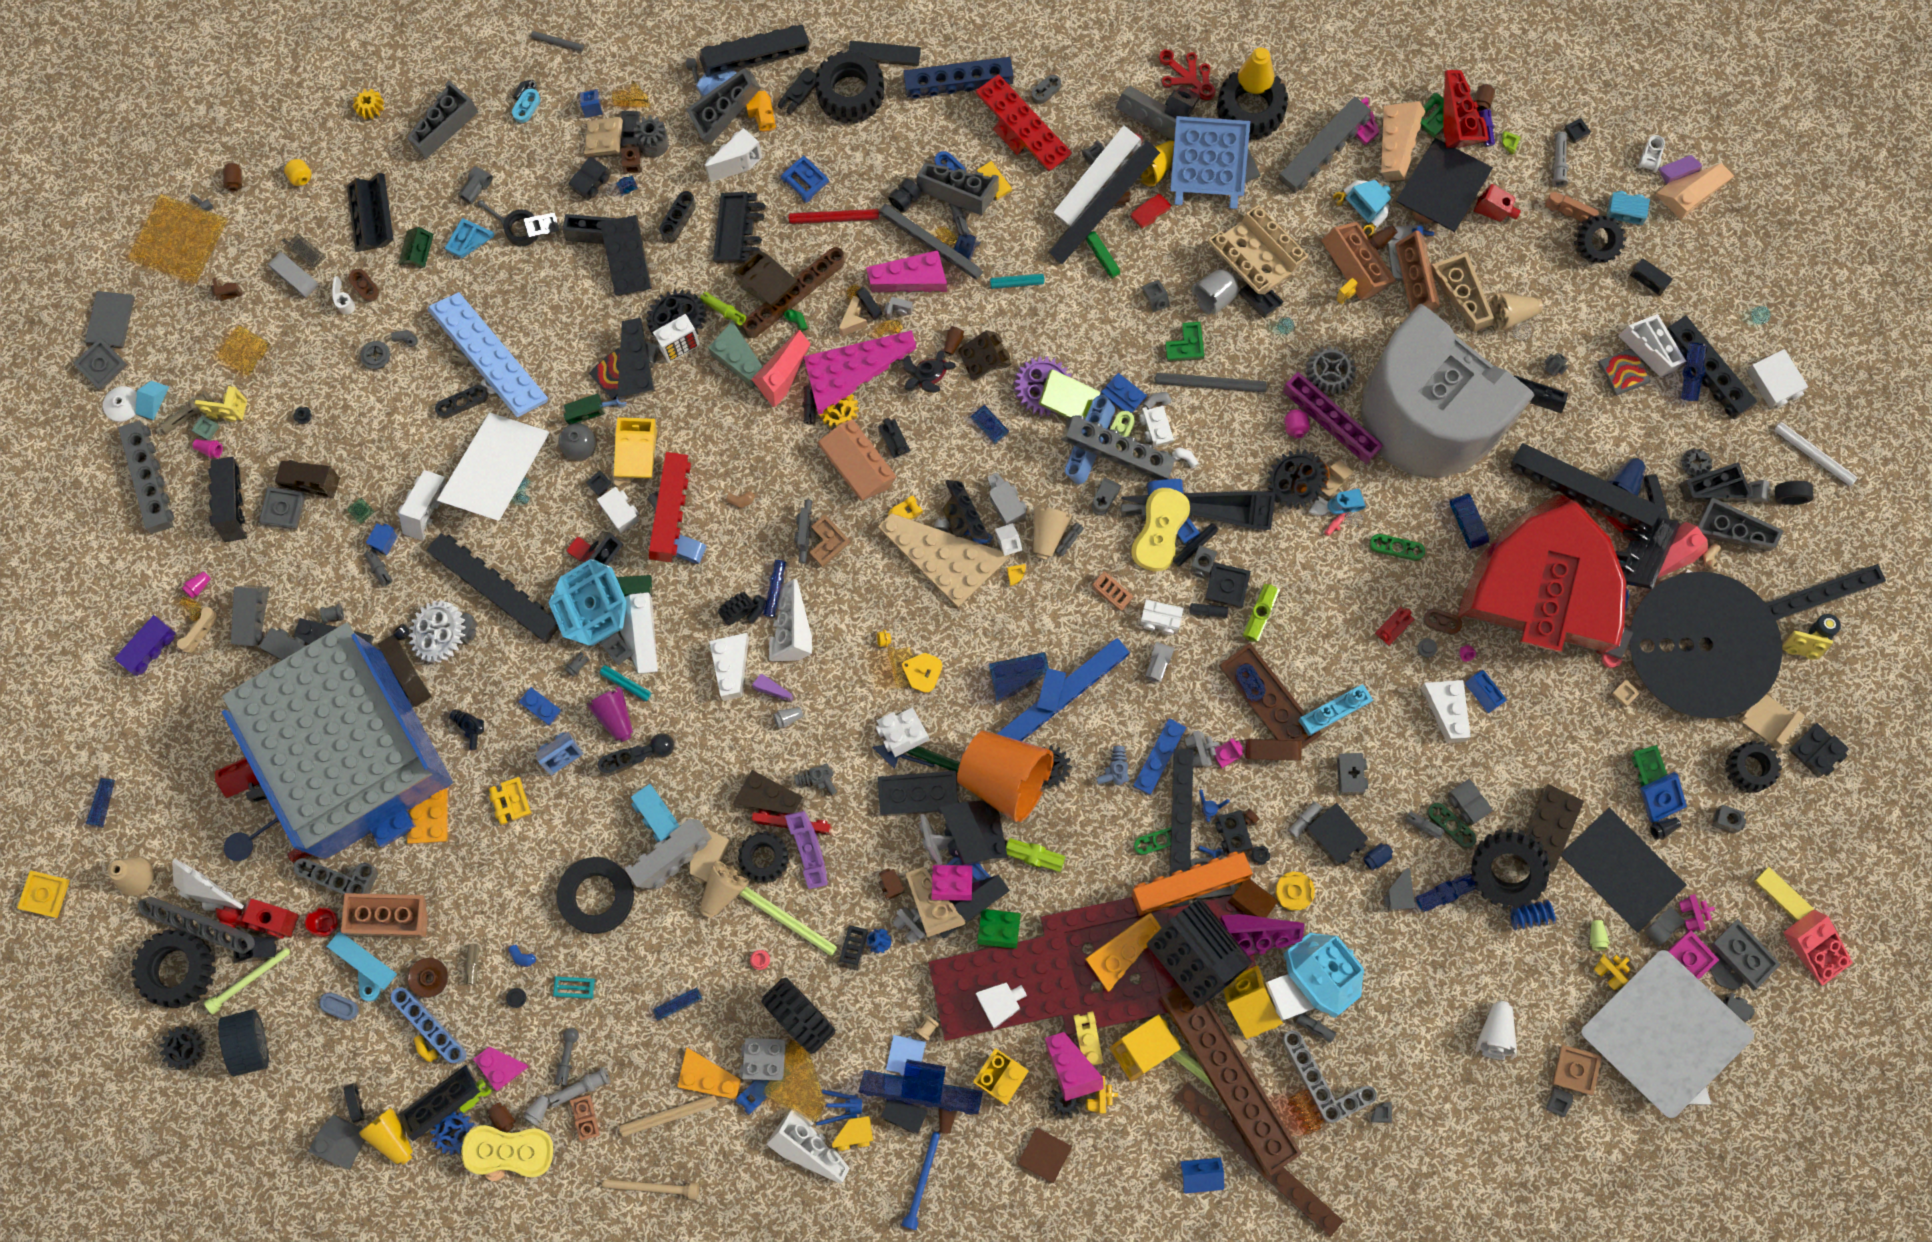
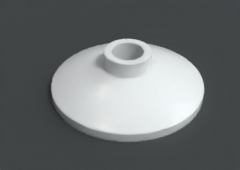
(124, 410)

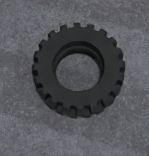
(843, 66)
(1261, 122)
(1505, 892)
(148, 966)
(798, 1015)

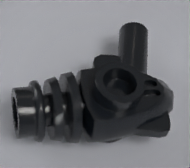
(469, 724)

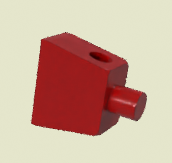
(1496, 204)

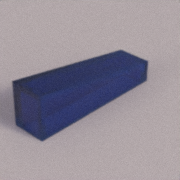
(100, 803)
(678, 1004)

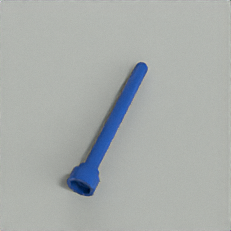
(910, 1220)

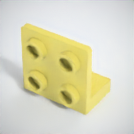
(231, 410)

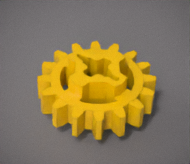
(845, 406)

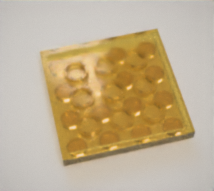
(178, 238)

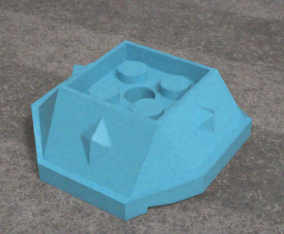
(574, 603)
(1325, 972)

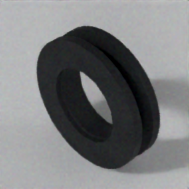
(575, 876)

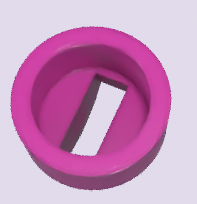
(1467, 653)

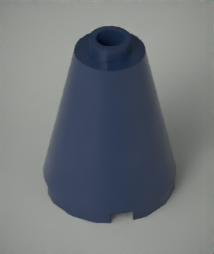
(1629, 476)

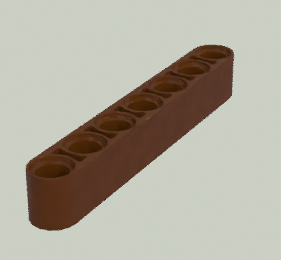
(803, 289)

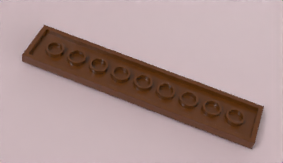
(1232, 1081)

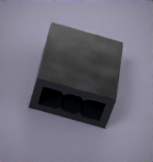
(1337, 835)

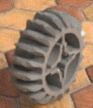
(1322, 357)

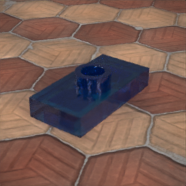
(989, 424)

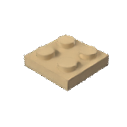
(603, 137)

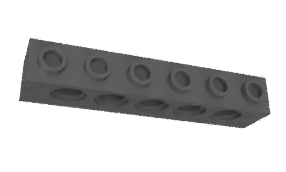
(130, 435)
(1073, 435)

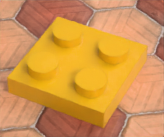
(43, 894)

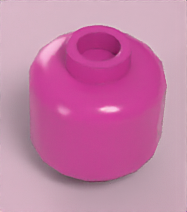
(1296, 423)

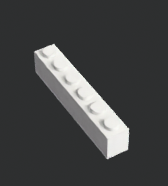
(1098, 175)

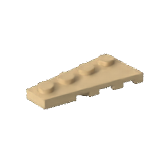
(935, 914)

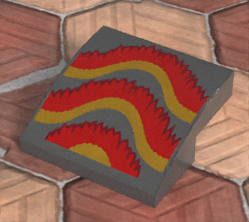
(1624, 371)

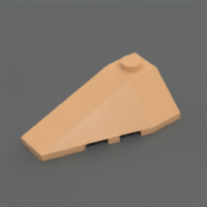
(1690, 191)

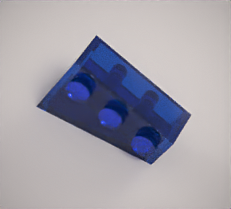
(1016, 674)

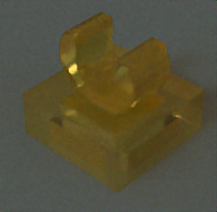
(946, 235)

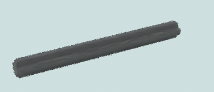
(1210, 382)

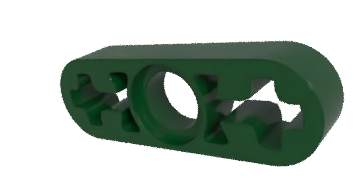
(1458, 839)

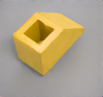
(855, 1132)

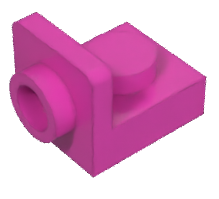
(1228, 753)

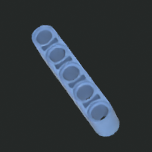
(1080, 460)
(420, 1021)

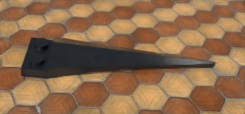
(1237, 507)

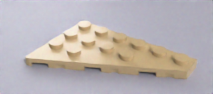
(948, 561)

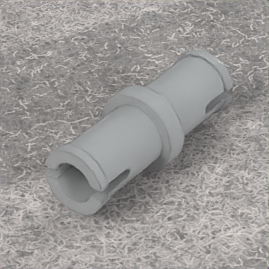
(1305, 819)

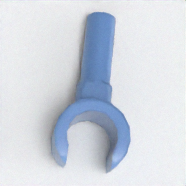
(615, 402)

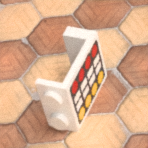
(676, 338)

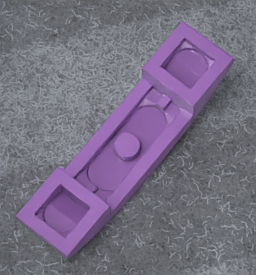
(809, 849)

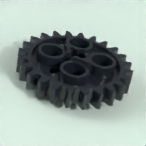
(675, 306)
(1313, 482)

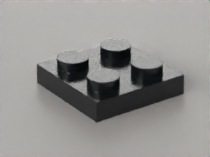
(1227, 585)

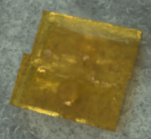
(243, 349)

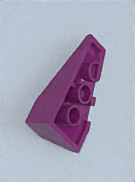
(1262, 933)

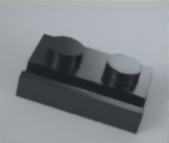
(1262, 303)

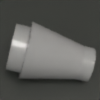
(786, 717)
(537, 1110)

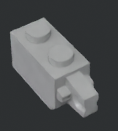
(1005, 500)

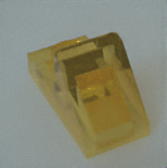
(634, 98)

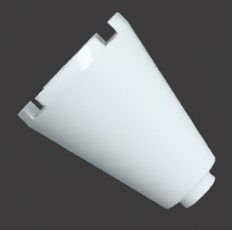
(1498, 1033)

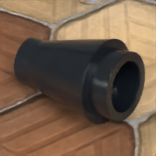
(1663, 828)

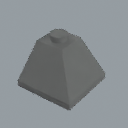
(338, 1142)

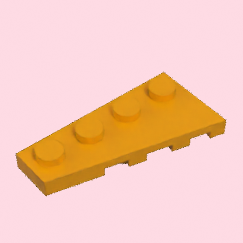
(1120, 952)

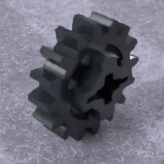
(1059, 763)
(174, 1048)

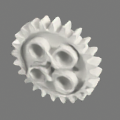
(437, 631)

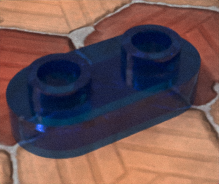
(1251, 682)

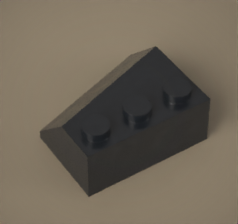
(975, 831)

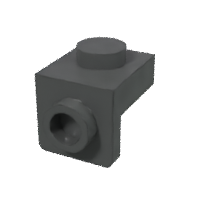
(470, 625)
(616, 648)

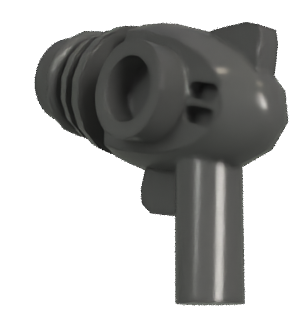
(818, 776)

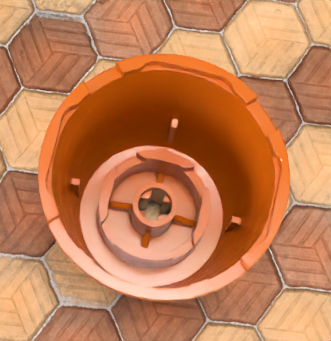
(1005, 773)

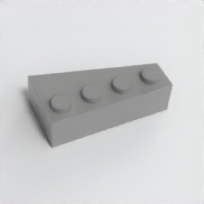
(669, 855)

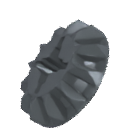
(370, 349)
(1693, 469)

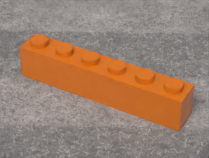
(1191, 883)

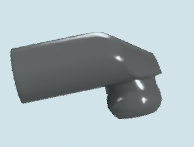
(406, 335)

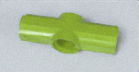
(1256, 623)
(1035, 855)

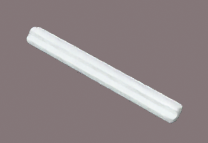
(1816, 454)

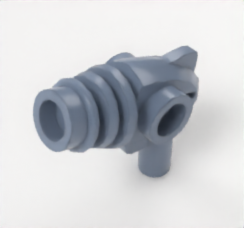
(1118, 768)

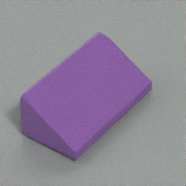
(1680, 169)

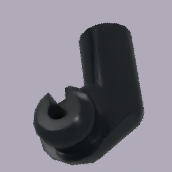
(529, 84)

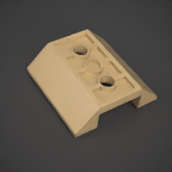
(1264, 247)

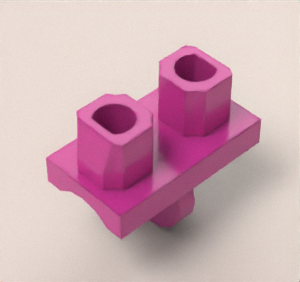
(1691, 904)

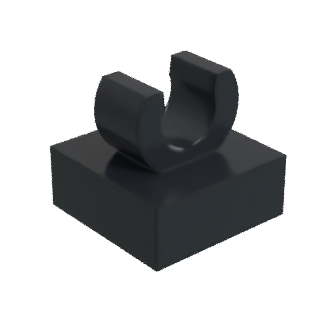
(255, 794)

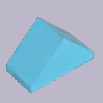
(150, 399)

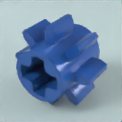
(879, 941)

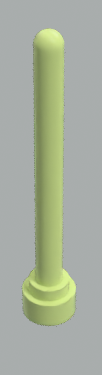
(214, 1004)

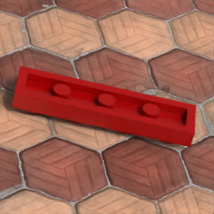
(765, 818)

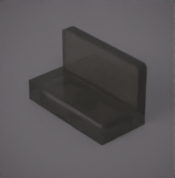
(304, 251)

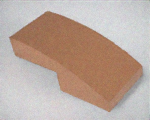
(585, 1117)

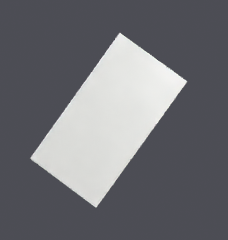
(493, 466)

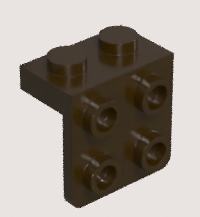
(984, 354)

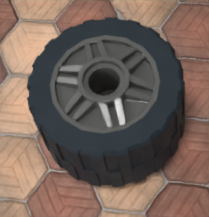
(243, 1043)

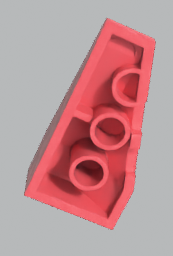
(1685, 548)

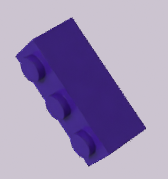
(145, 646)

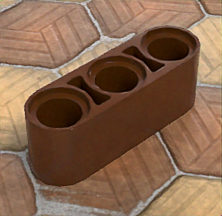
(1273, 749)

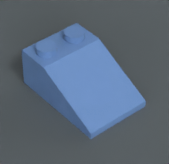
(558, 753)

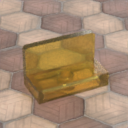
(896, 659)

